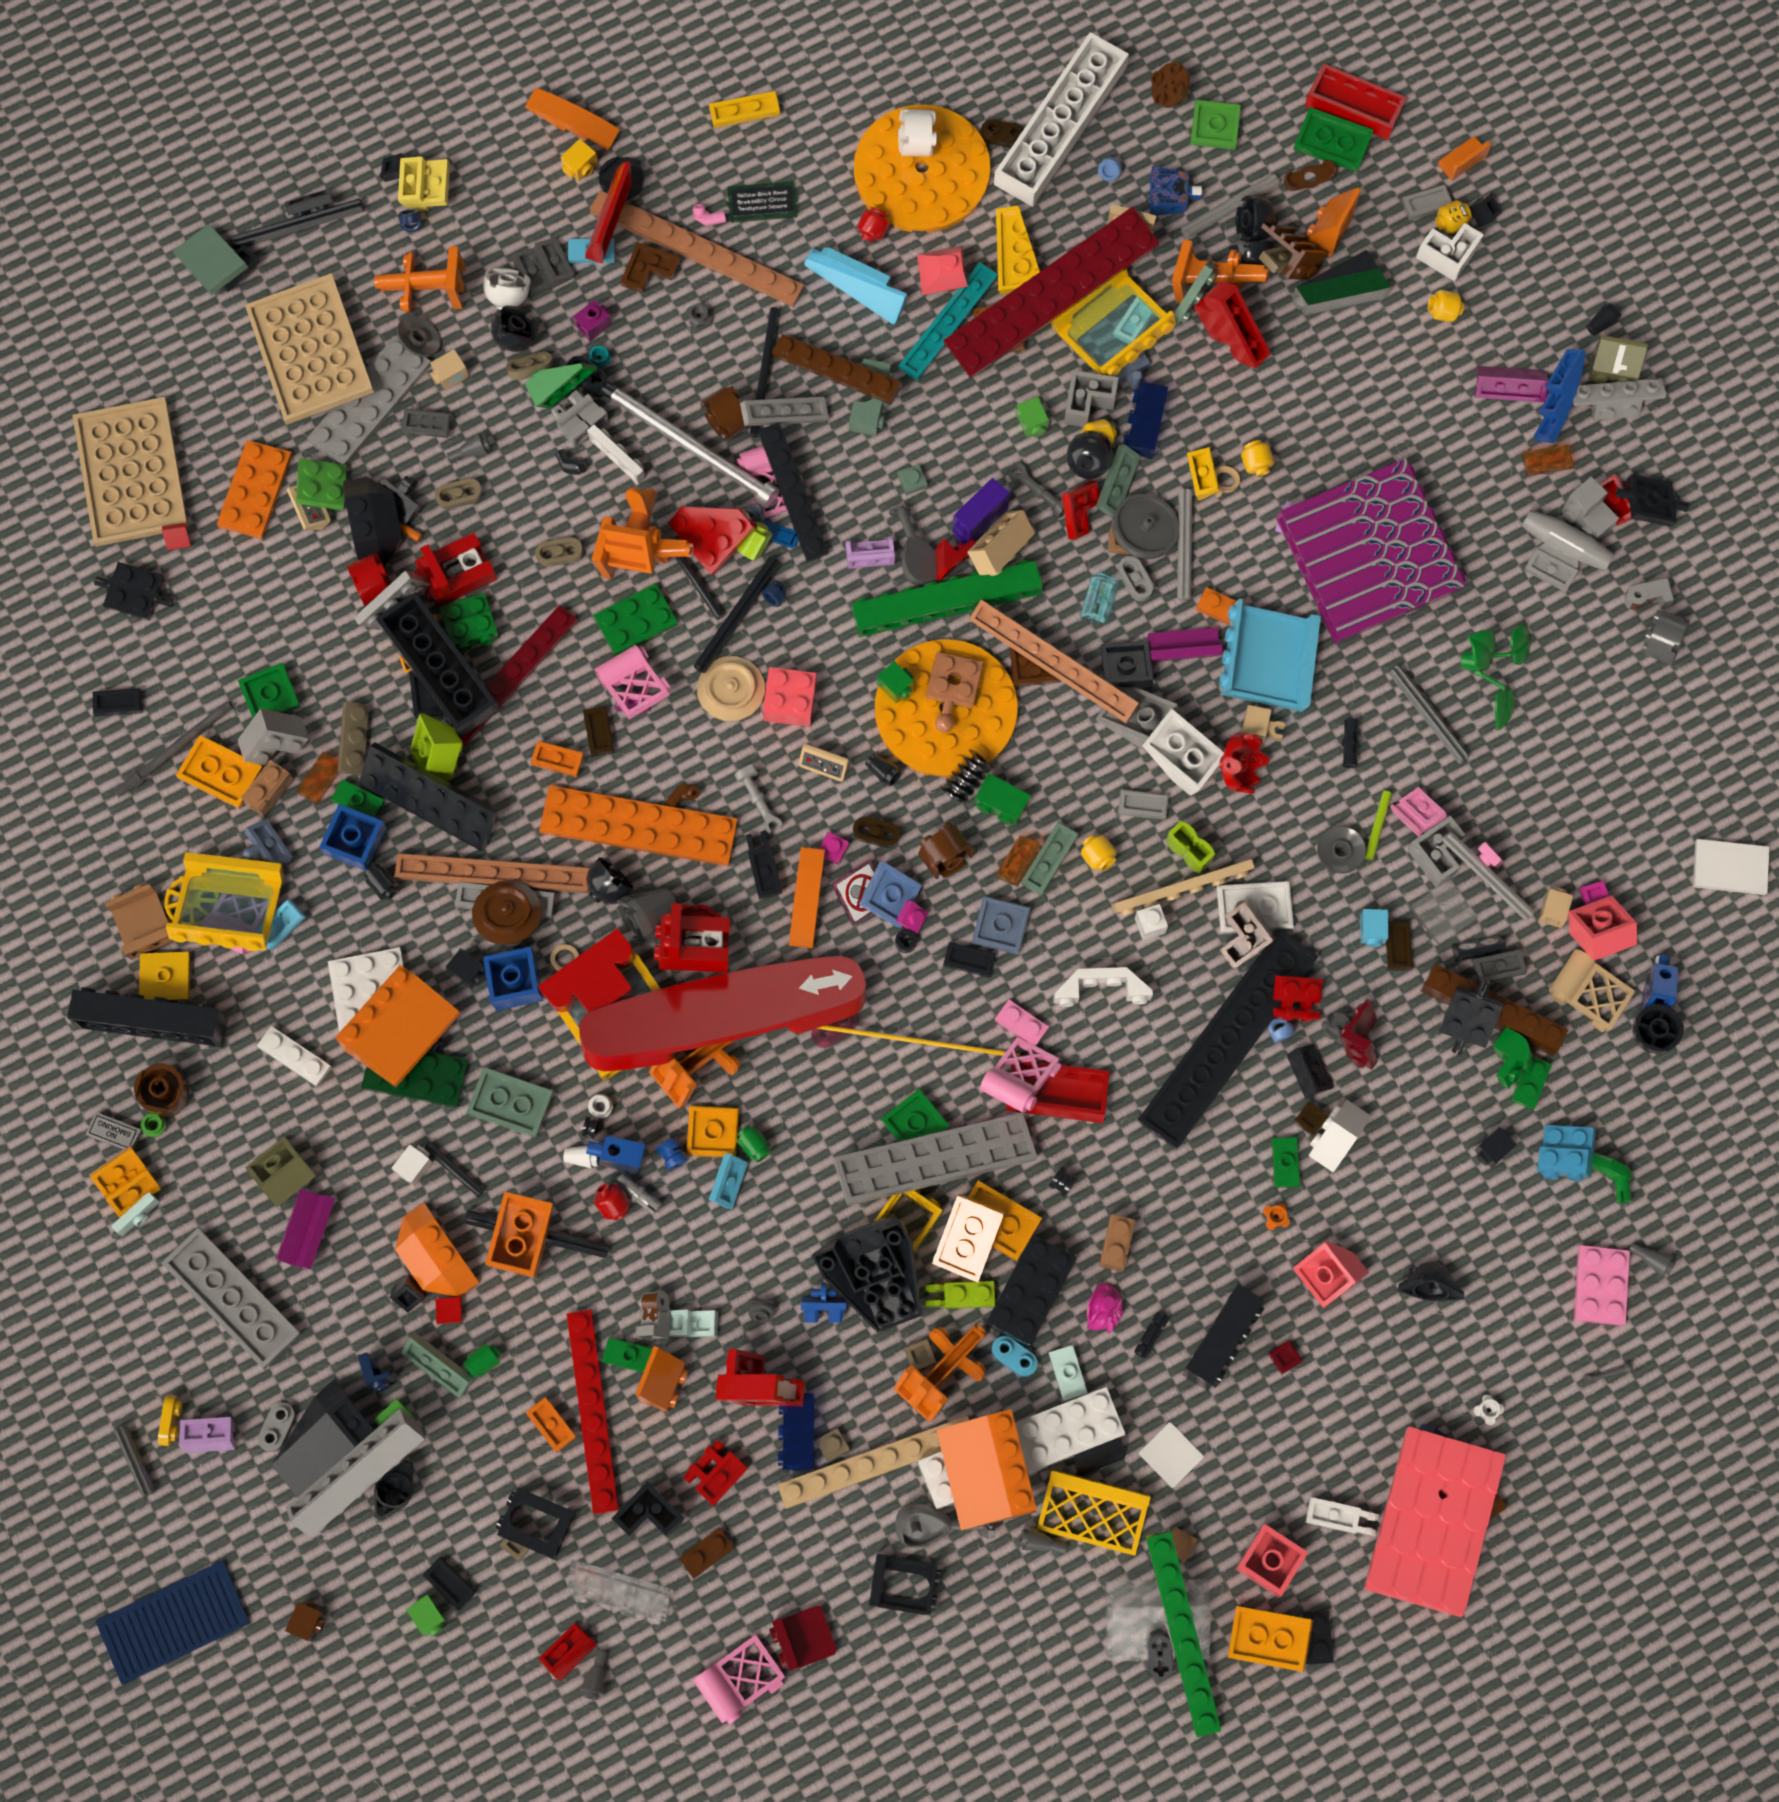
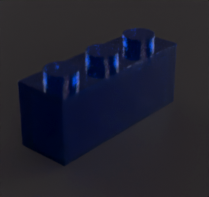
(1146, 419)
(797, 1436)

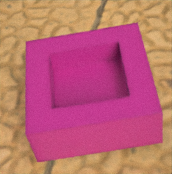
(834, 848)
(1593, 892)
(912, 916)

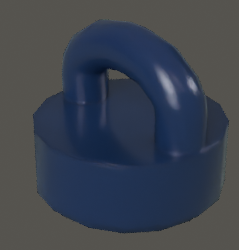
(410, 216)
(774, 595)

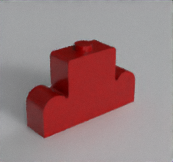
(1231, 323)
(592, 977)

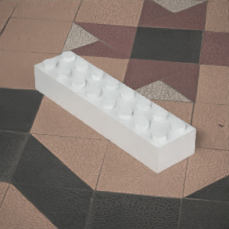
(1061, 119)
(1044, 1439)

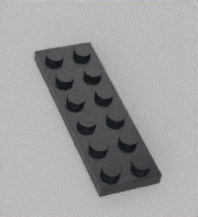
(428, 796)

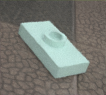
(136, 1214)
(1068, 1373)

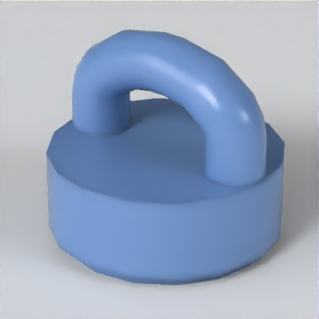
(1109, 169)
(1283, 1032)

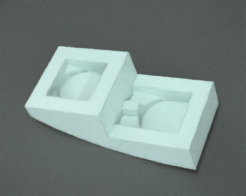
(693, 1323)

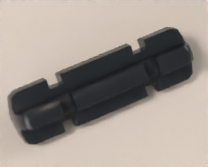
(1151, 1335)

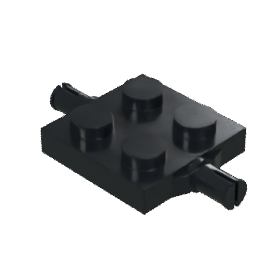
(1651, 500)
(133, 591)
(1471, 1017)

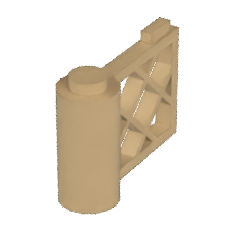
(1572, 983)

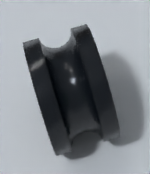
(911, 936)
(590, 1126)

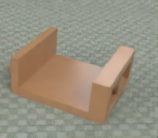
(139, 920)

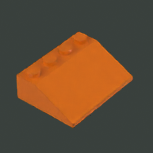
(397, 1026)
(986, 1470)

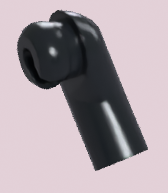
(569, 465)

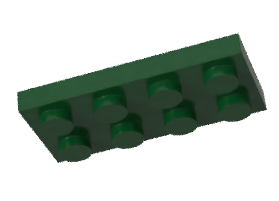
(432, 1080)

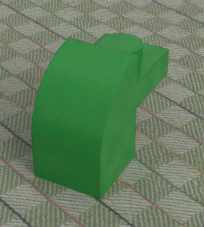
(1517, 1056)

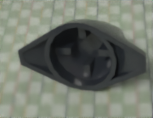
(1431, 1283)
(393, 1490)

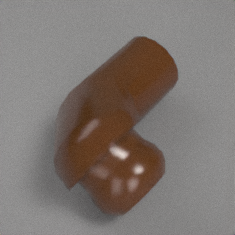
(683, 792)

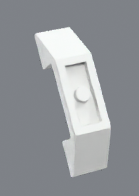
(1136, 989)

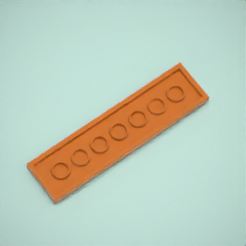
(638, 825)

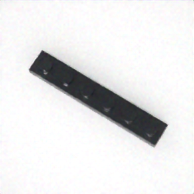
(792, 492)

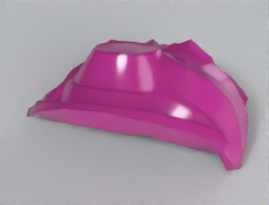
(1104, 1308)

